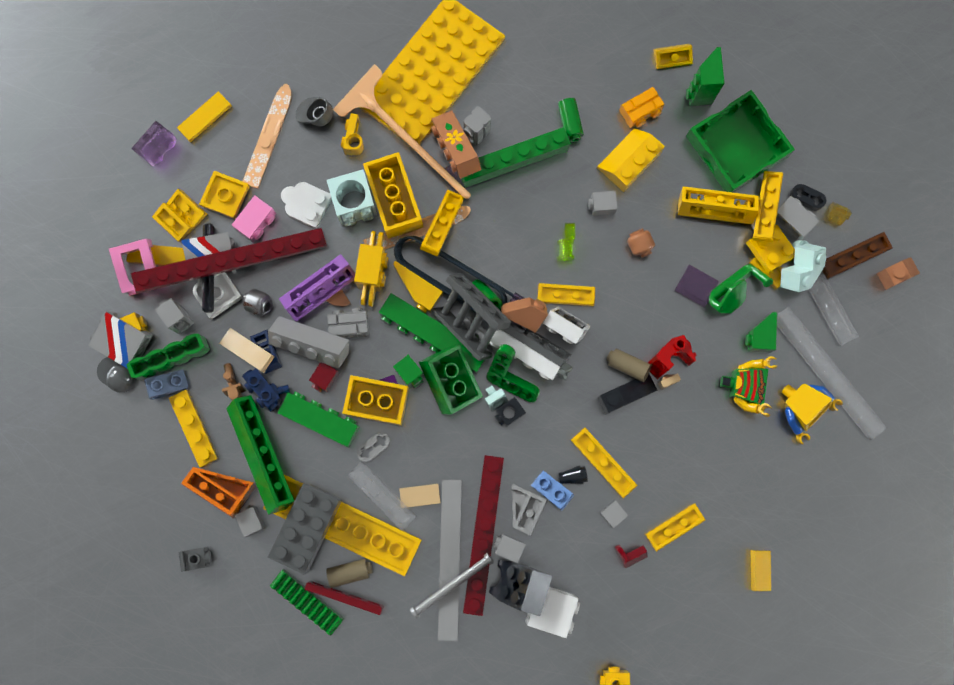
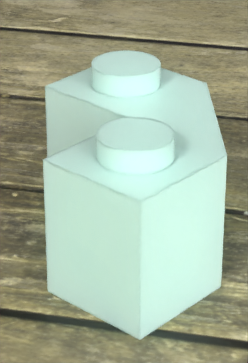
(807, 266)

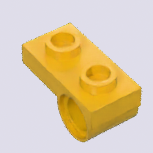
(351, 136)

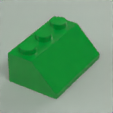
(707, 81)
(450, 379)

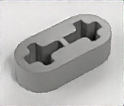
(370, 443)

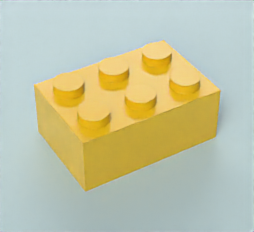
(376, 400)

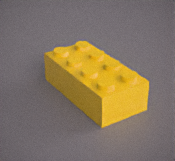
(393, 195)

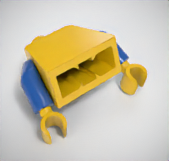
(806, 407)

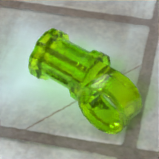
(565, 245)

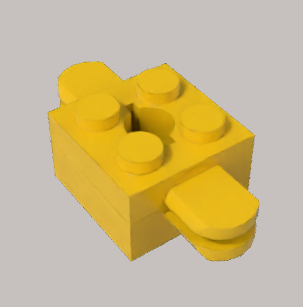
(370, 268)

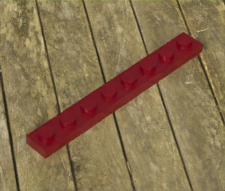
(483, 533)

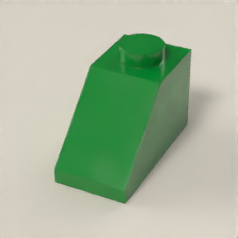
(763, 335)

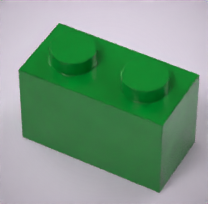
(409, 372)

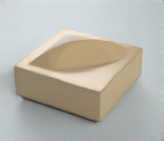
(668, 380)

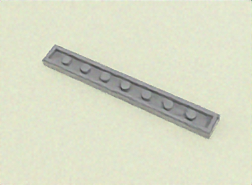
(449, 559)

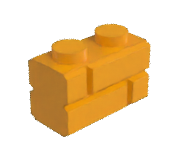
(642, 107)

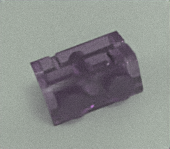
(154, 144)

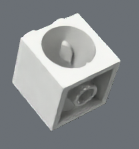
(556, 613)

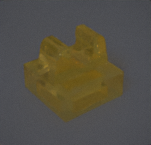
(840, 211)

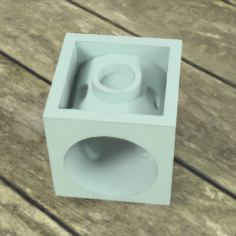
(347, 183)

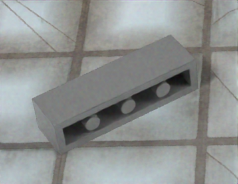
(308, 342)

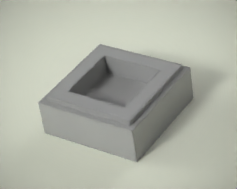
(614, 514)

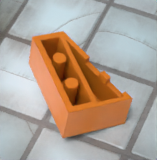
(219, 490)

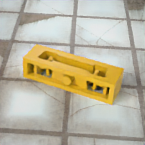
(718, 205)

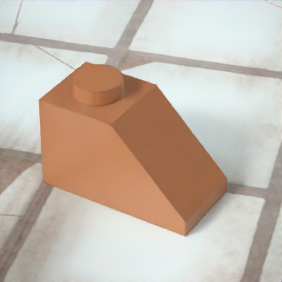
(898, 273)
(526, 312)

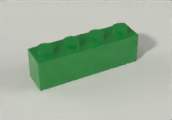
(319, 420)

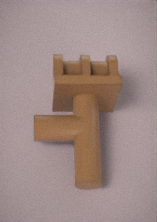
(234, 390)

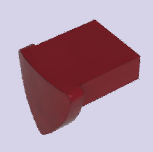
(632, 557)

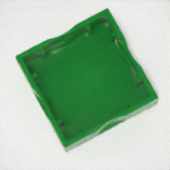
(739, 142)

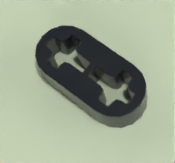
(808, 196)

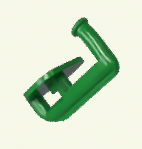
(735, 289)

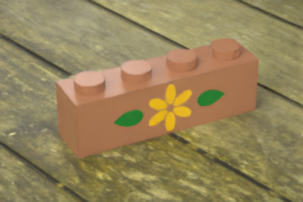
(455, 144)

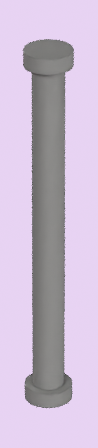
(416, 611)

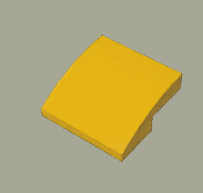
(179, 215)

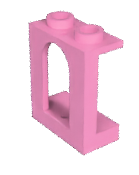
(147, 258)

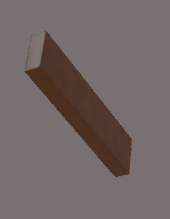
(856, 255)

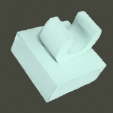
(495, 398)

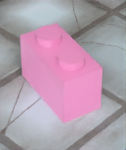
(254, 219)

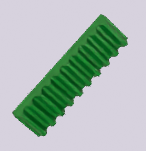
(306, 602)

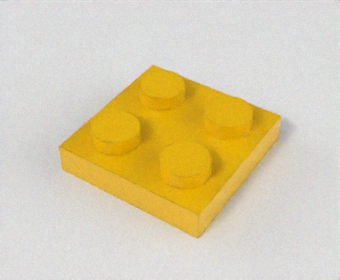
(224, 194)
(772, 254)

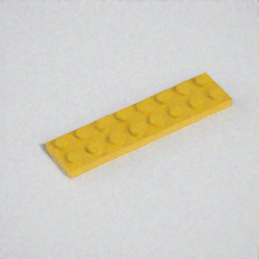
(366, 535)

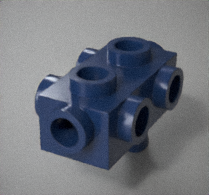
(267, 393)

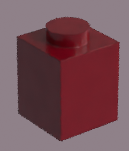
(323, 377)

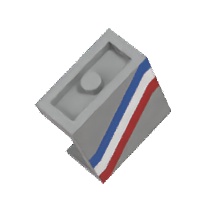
(207, 245)
(119, 339)

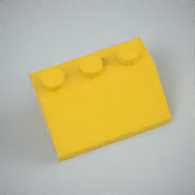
(631, 158)

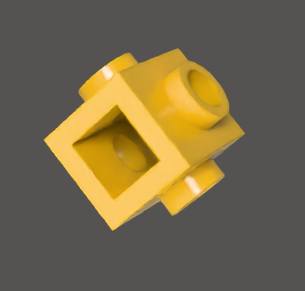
(614, 673)

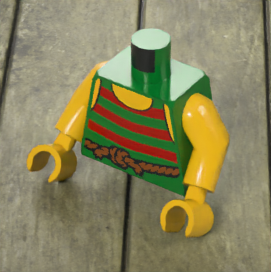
(749, 385)

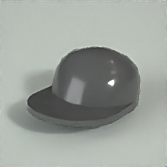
(314, 111)
(115, 376)

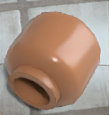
(641, 242)

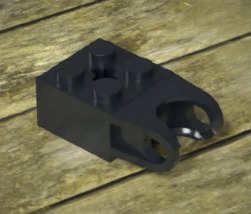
(521, 587)

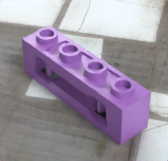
(317, 287)

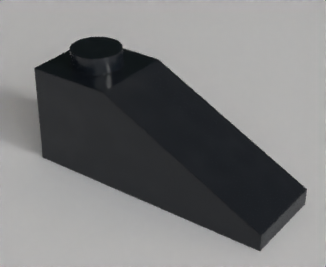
(626, 394)

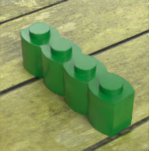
(164, 359)

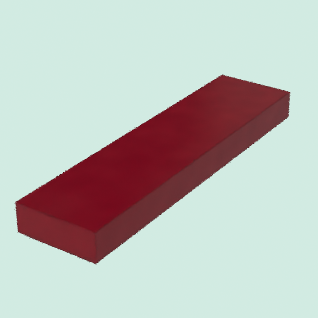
(344, 597)

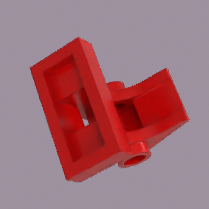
(676, 347)

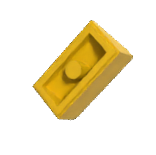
(673, 56)
(760, 570)

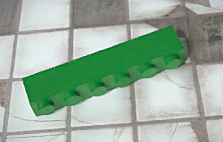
(519, 156)
(423, 328)
(260, 454)

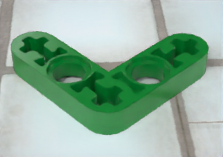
(501, 377)

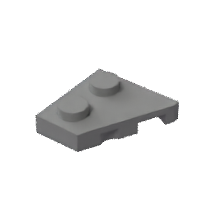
(526, 509)

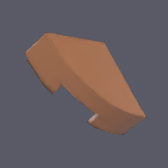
(339, 299)

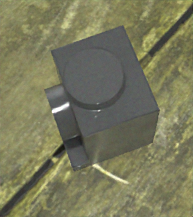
(186, 559)

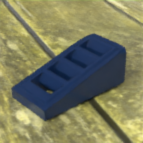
(275, 363)

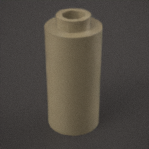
(629, 364)
(349, 573)

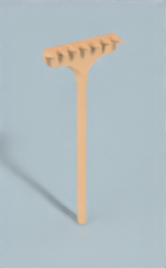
(363, 96)

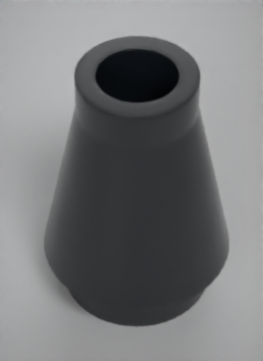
(575, 475)

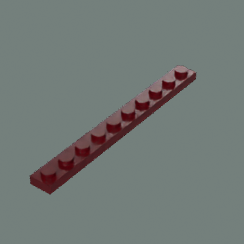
(228, 260)

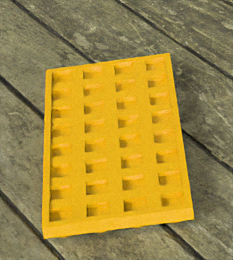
(434, 68)

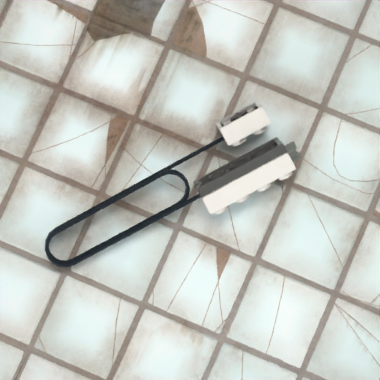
(529, 346)

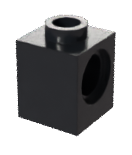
(515, 406)

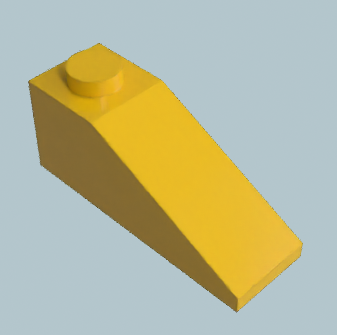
(422, 292)

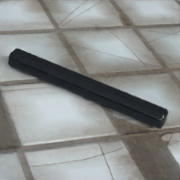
(208, 281)

